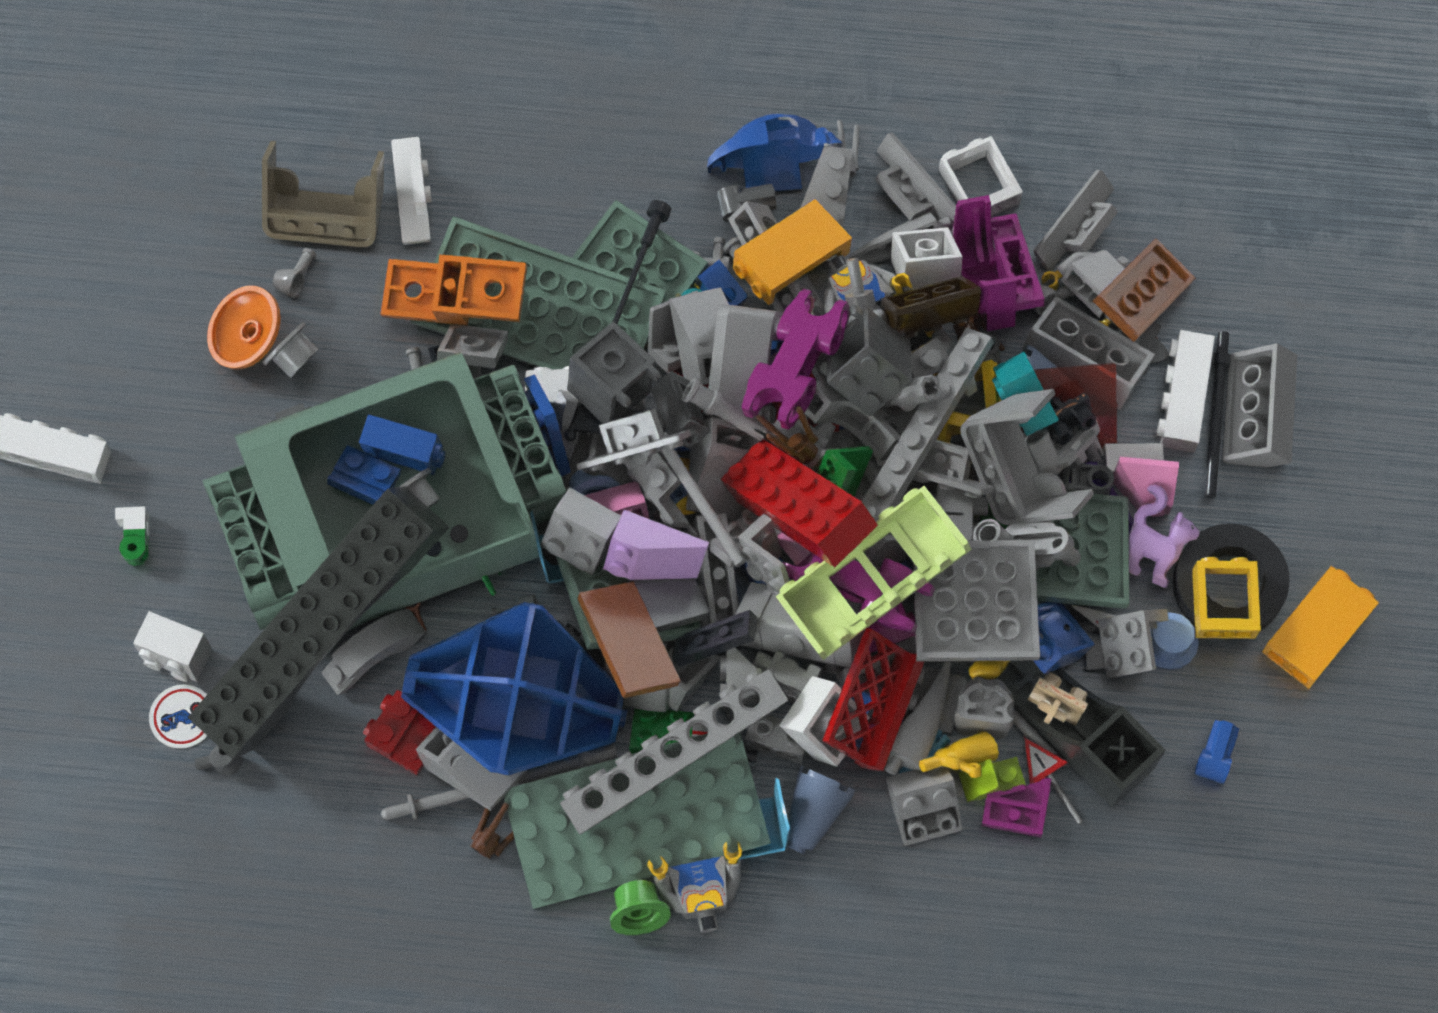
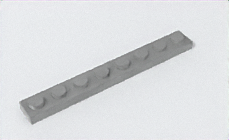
(927, 423)

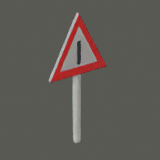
(1042, 764)

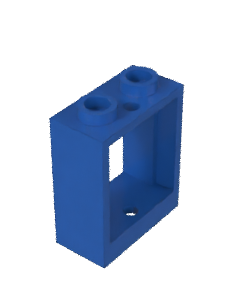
(402, 444)
(1059, 645)

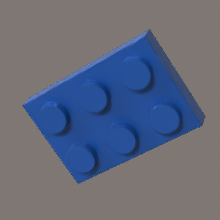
(547, 423)

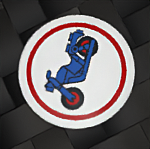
(170, 716)

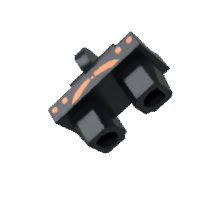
(1070, 415)

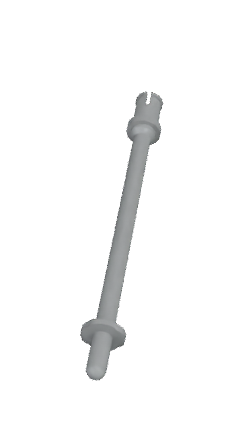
(582, 760)

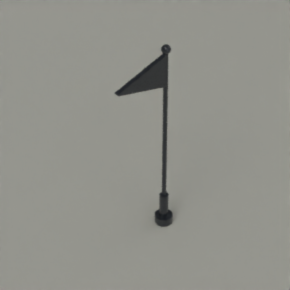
(657, 212)

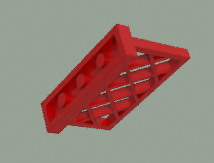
(888, 708)

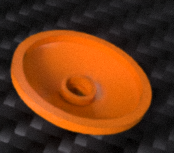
(243, 327)

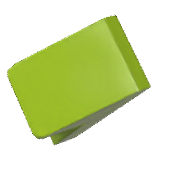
(993, 778)

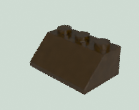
(932, 306)

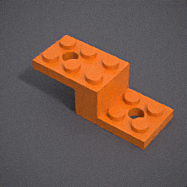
(454, 290)

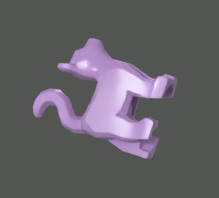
(1154, 545)

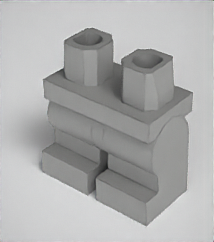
(787, 673)

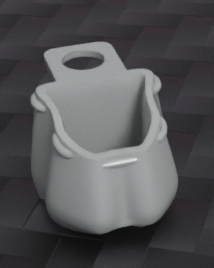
(984, 707)

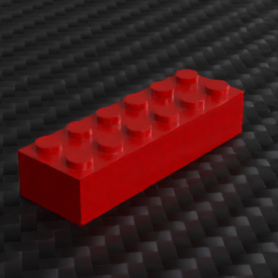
(799, 502)

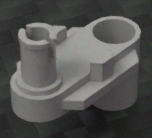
(1053, 457)
(1050, 540)

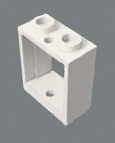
(978, 149)

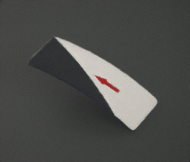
(1087, 618)

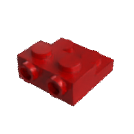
(398, 732)

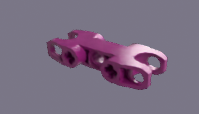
(789, 374)
(857, 582)

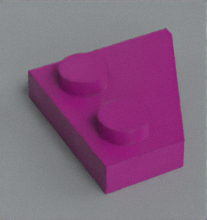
(1018, 809)

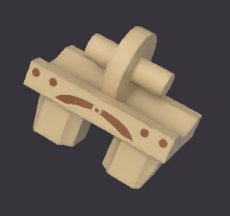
(1058, 702)

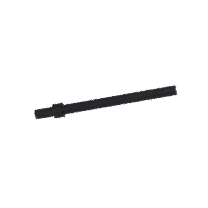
(1221, 362)

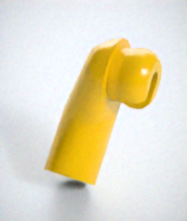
(987, 669)

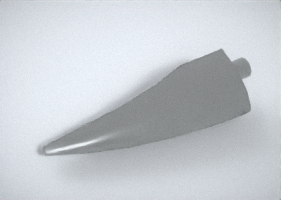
(881, 247)
(921, 726)

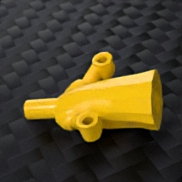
(964, 754)

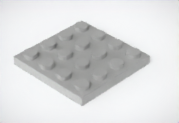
(981, 606)

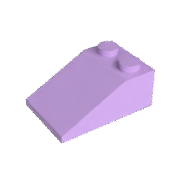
(653, 550)

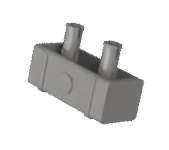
(780, 633)

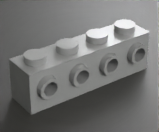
(715, 576)

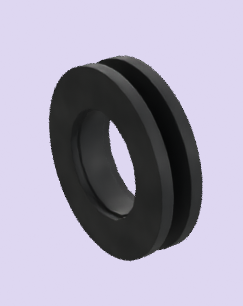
(1240, 542)

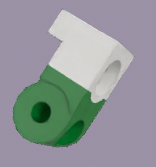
(135, 526)

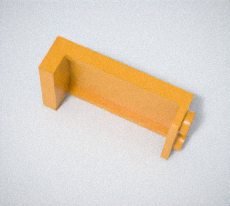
(790, 250)
(1320, 626)

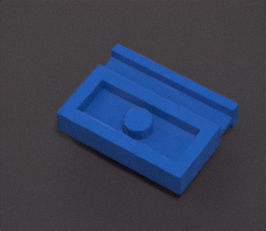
(363, 475)

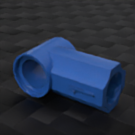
(1215, 758)

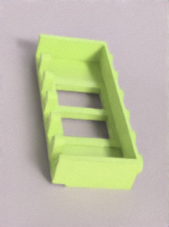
(924, 535)

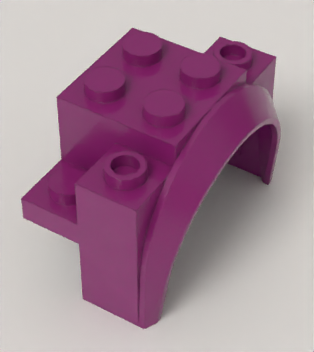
(1004, 275)

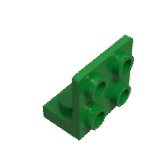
(846, 467)
(652, 723)

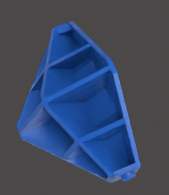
(515, 691)

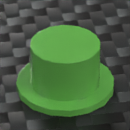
(638, 909)

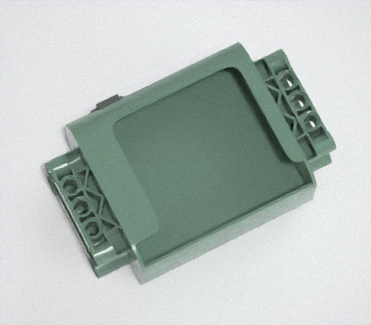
(486, 484)

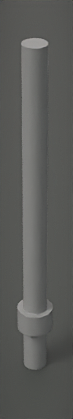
(703, 505)

